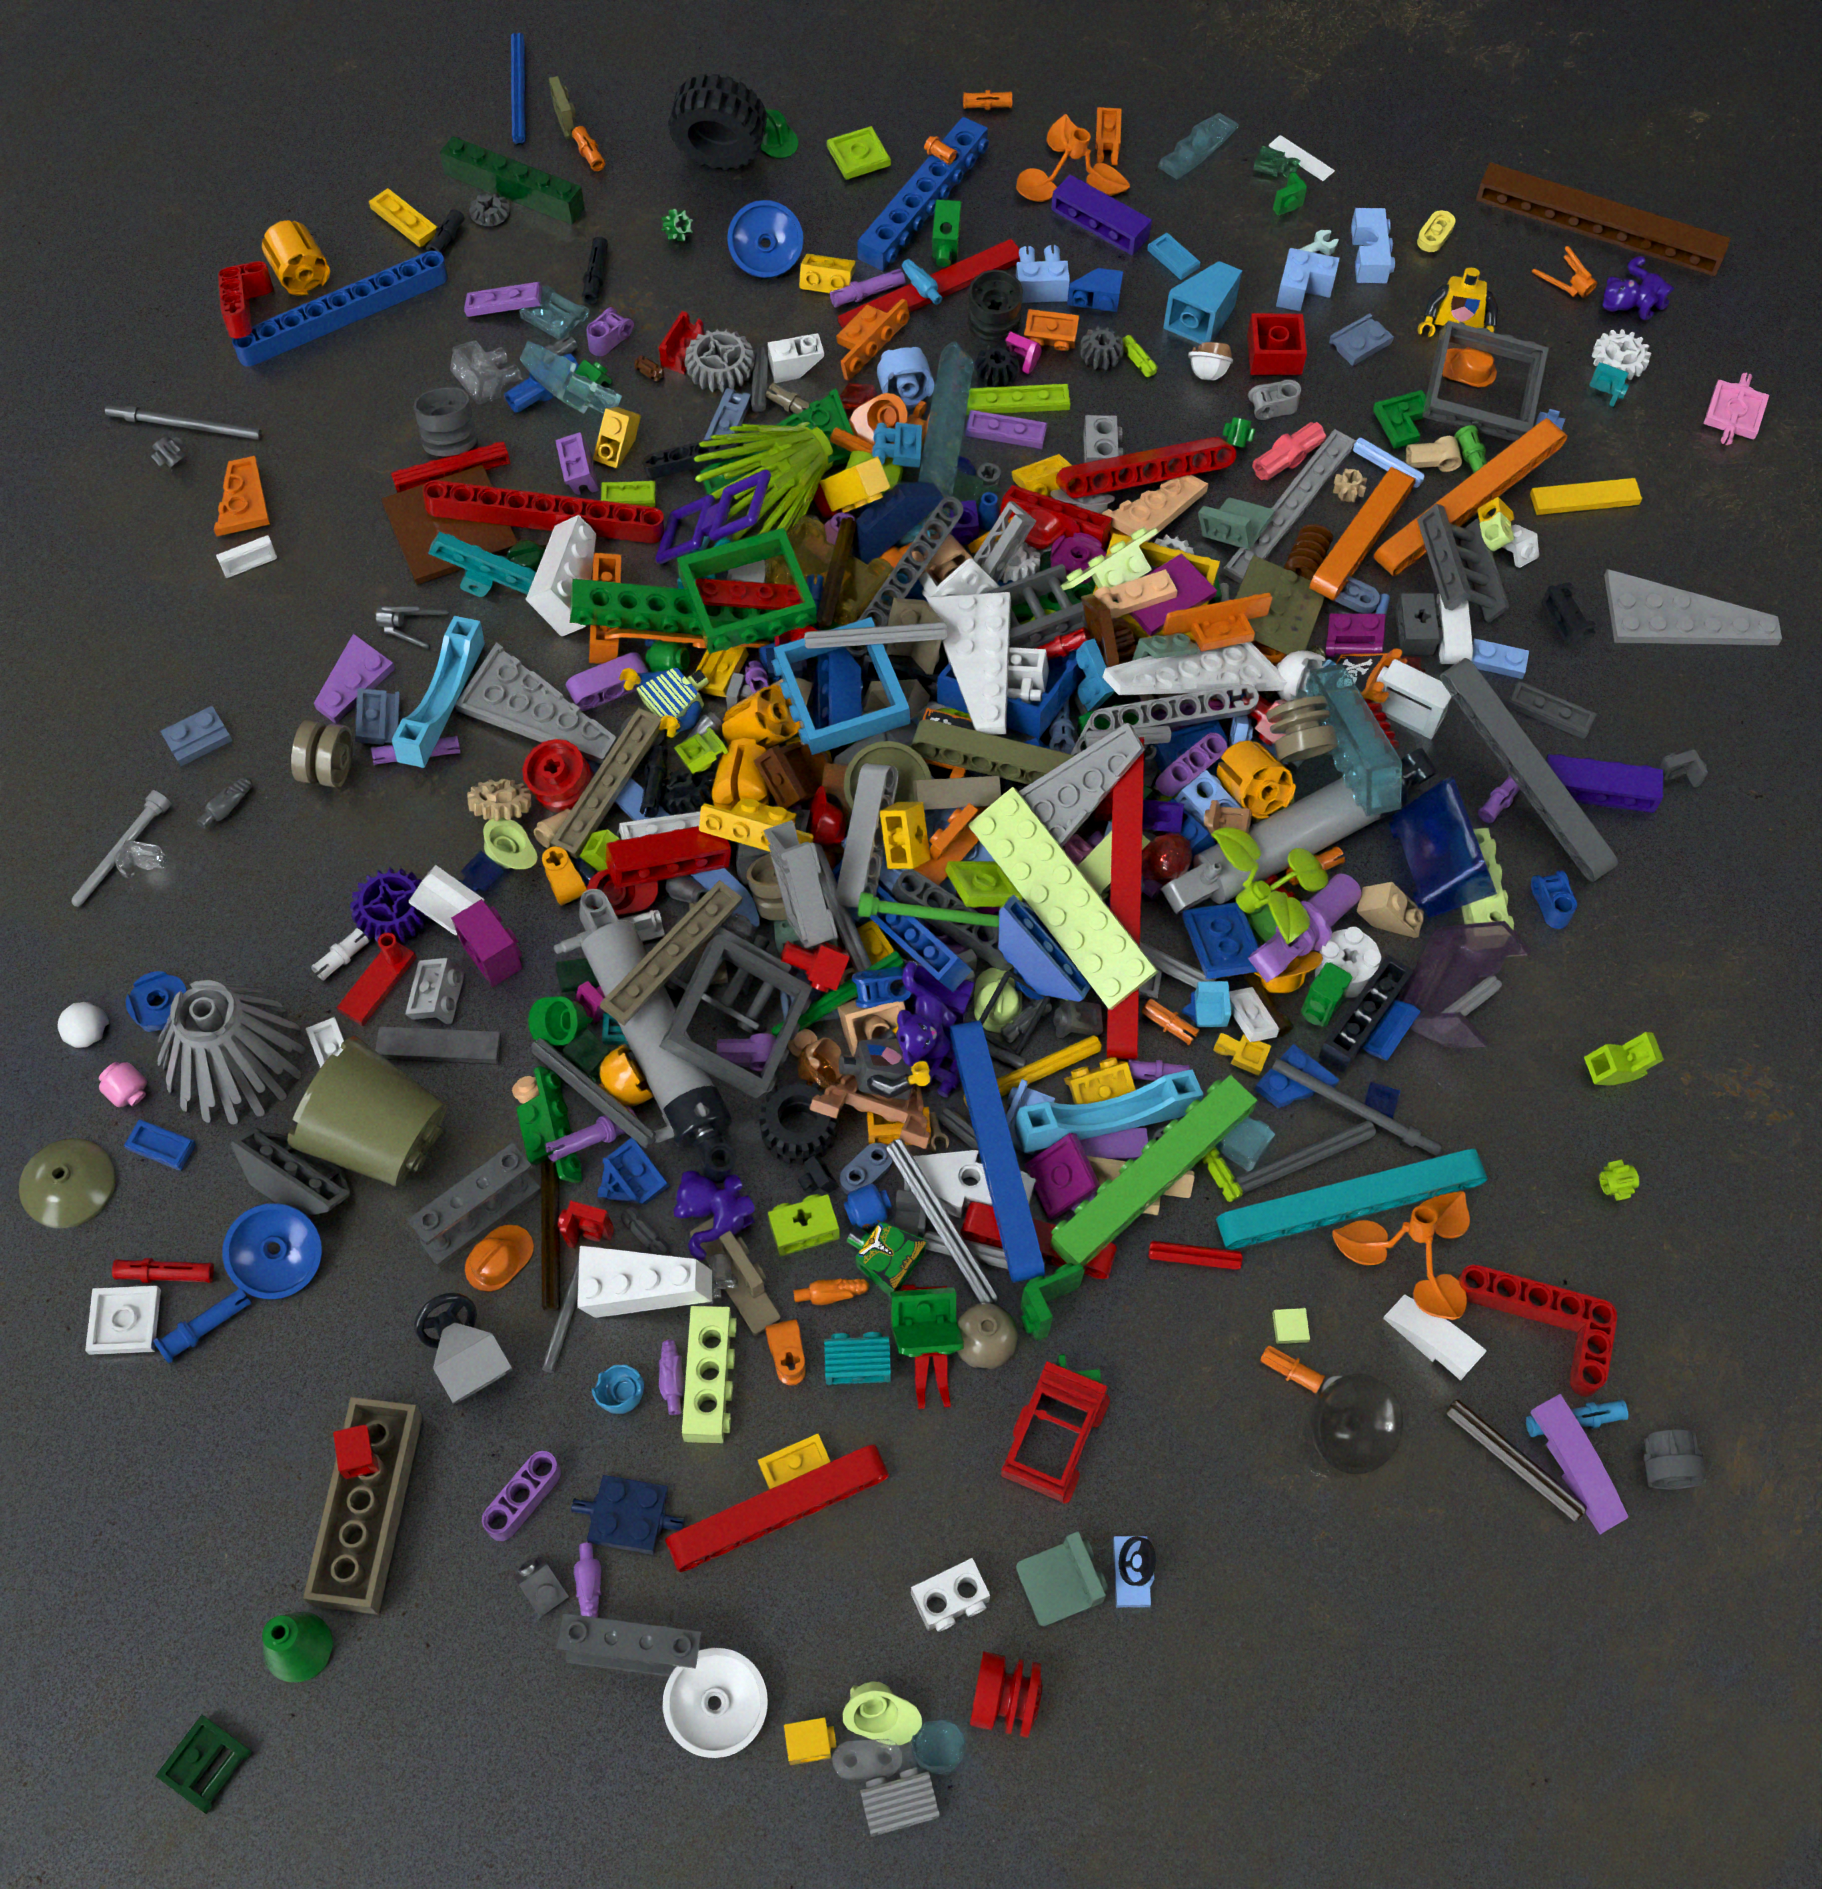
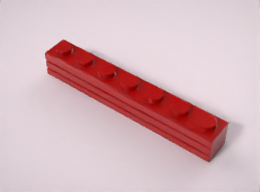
(488, 456)

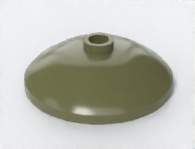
(904, 758)
(75, 1196)

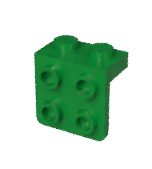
(1040, 1290)
(925, 1321)

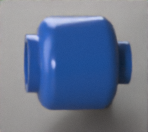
(867, 1206)

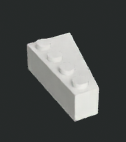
(633, 1282)

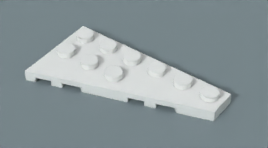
(979, 653)
(1196, 672)

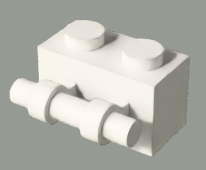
(1027, 674)

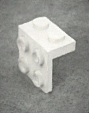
(965, 580)

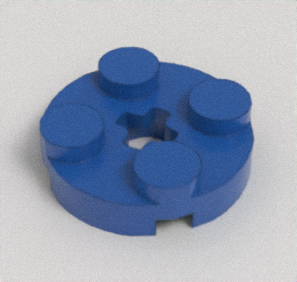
(142, 996)

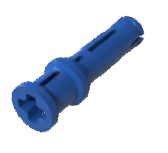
(188, 1333)

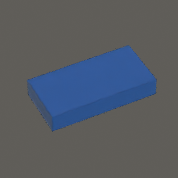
(1391, 1029)
(160, 1144)

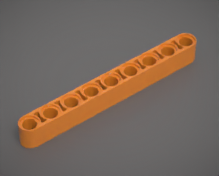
(1476, 491)

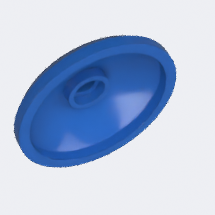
(762, 222)
(269, 1273)

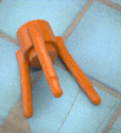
(1581, 282)

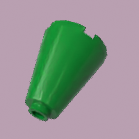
(296, 1646)

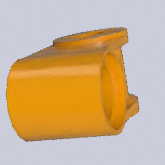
(564, 878)

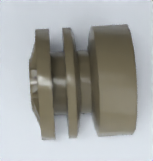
(1301, 725)

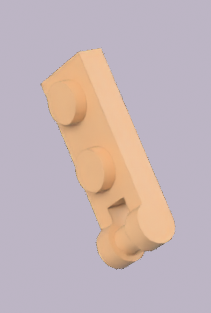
(1137, 593)

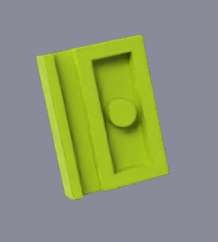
(700, 751)

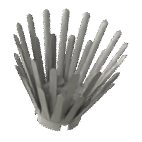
(214, 1027)

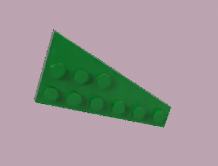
(824, 414)

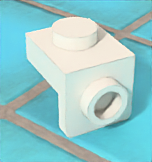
(1524, 545)

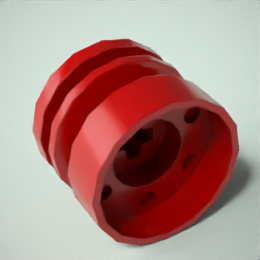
(1006, 1694)

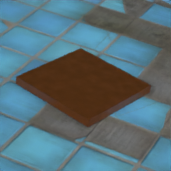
(418, 529)

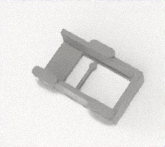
(799, 885)

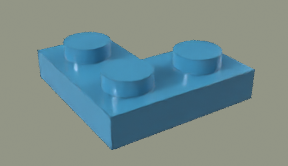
(1093, 689)

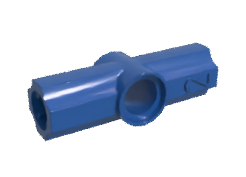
(530, 391)

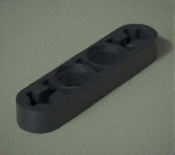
(668, 462)

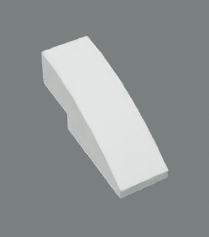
(1435, 1337)

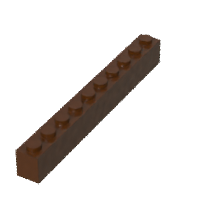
(1603, 219)

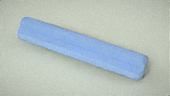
(1385, 460)

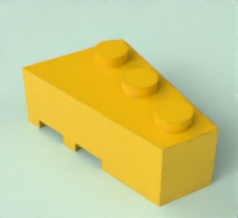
(855, 486)

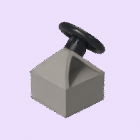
(465, 1355)

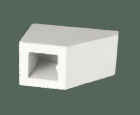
(794, 356)

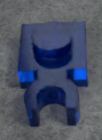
(480, 872)

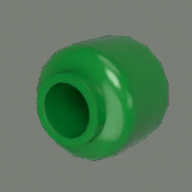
(667, 655)

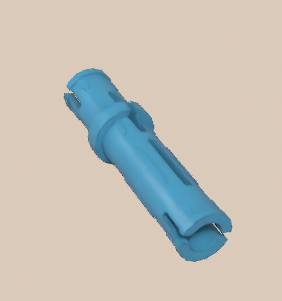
(1613, 1412)

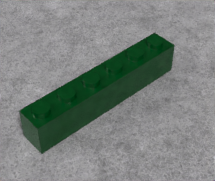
(512, 180)

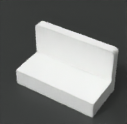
(442, 897)

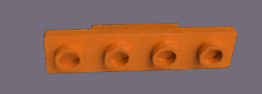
(868, 334)
(1219, 623)
(951, 843)

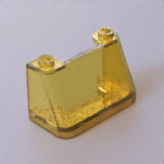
(814, 556)

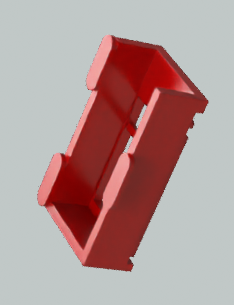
(1071, 1390)

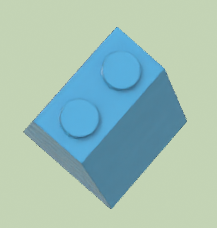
(1203, 303)

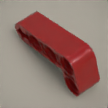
(235, 288)

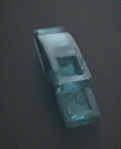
(558, 377)

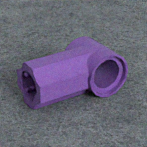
(747, 1052)

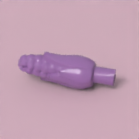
(671, 1377)
(587, 1578)

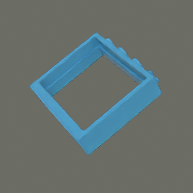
(853, 729)

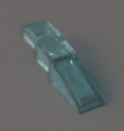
(1198, 146)

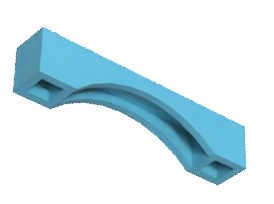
(422, 728)
(1162, 1100)

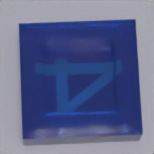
(1382, 1098)

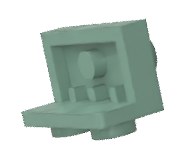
(1165, 646)

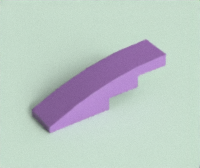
(1580, 1464)

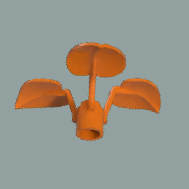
(1067, 137)
(1447, 1216)

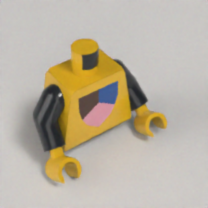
(1462, 301)

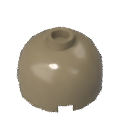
(987, 1335)

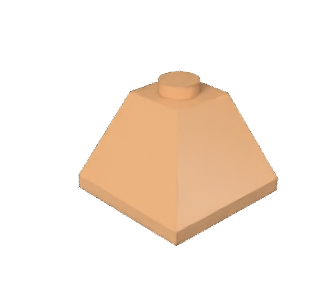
(867, 1022)

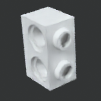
(945, 1587)

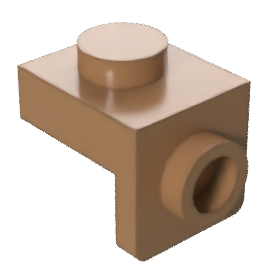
(1222, 817)

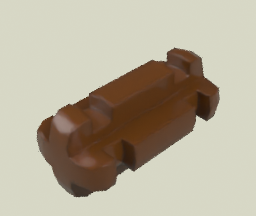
(649, 368)

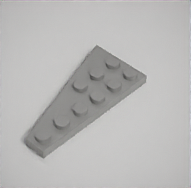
(528, 705)

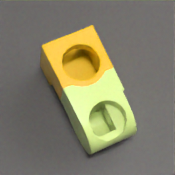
(1496, 529)

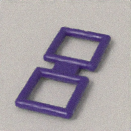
(713, 517)

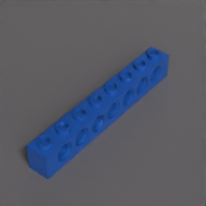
(918, 196)

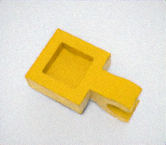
(1246, 1054)

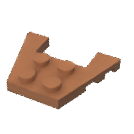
(891, 1109)

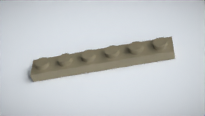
(607, 783)
(671, 953)

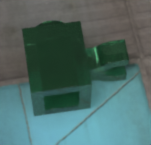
(586, 1053)

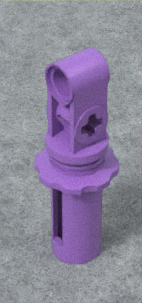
(1324, 911)

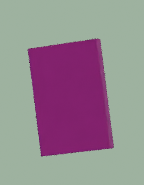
(1192, 592)

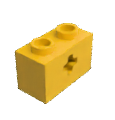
(905, 835)

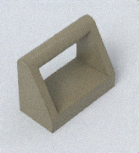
(913, 691)

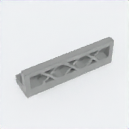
(1008, 544)

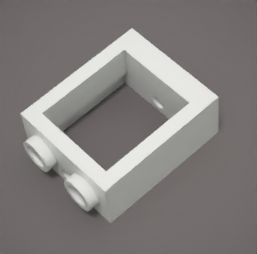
(1418, 687)

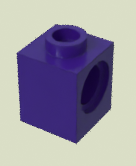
(967, 527)

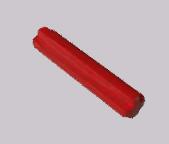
(1195, 1255)

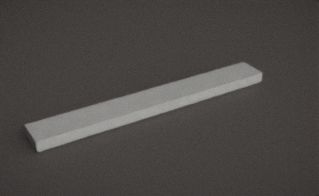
(1294, 501)

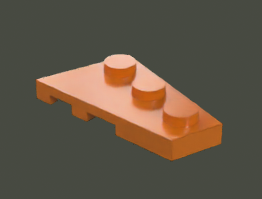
(243, 498)

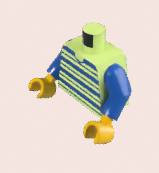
(669, 696)

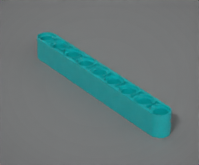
(1351, 1199)

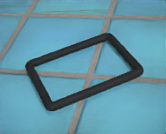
(1033, 1023)

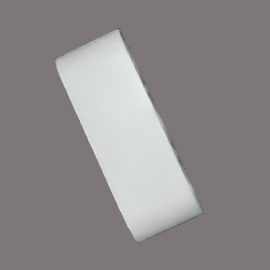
(1456, 632)

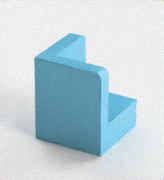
(1212, 1004)

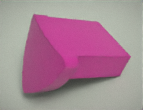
(1026, 348)

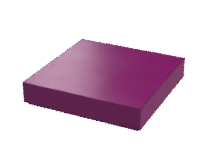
(1062, 1176)

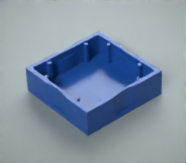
(1024, 717)

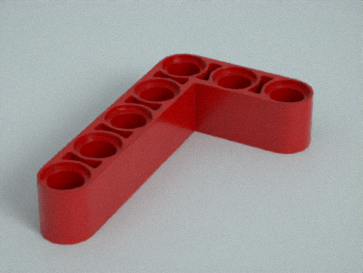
(1551, 1313)

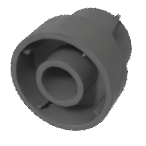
(1673, 1460)

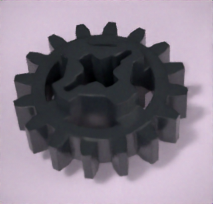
(686, 790)

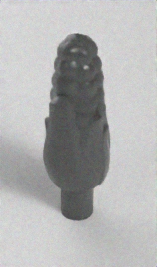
(222, 804)

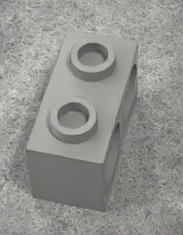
(1101, 438)

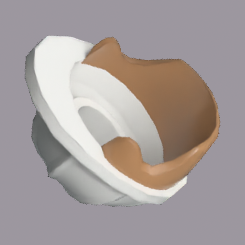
(1211, 360)

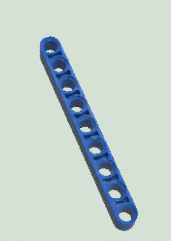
(341, 308)
(997, 1152)

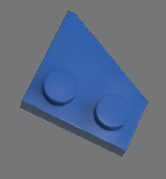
(1282, 1090)

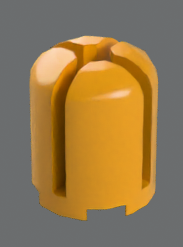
(295, 257)
(761, 717)
(738, 775)
(1255, 778)

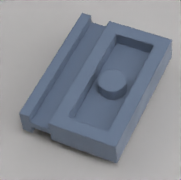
(1361, 339)
(376, 716)
(196, 736)

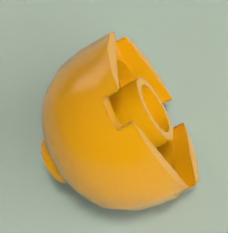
(624, 1078)

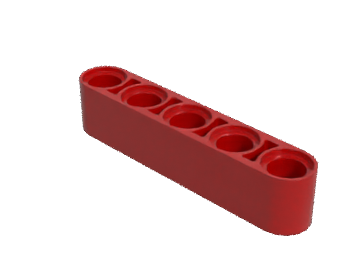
(982, 1228)

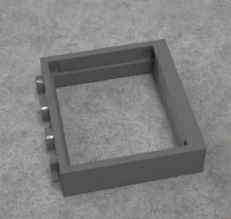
(1494, 343)
(712, 1063)

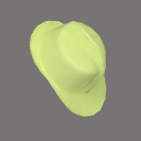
(508, 844)
(1007, 1005)
(881, 1714)

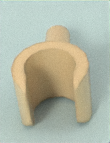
(936, 1131)

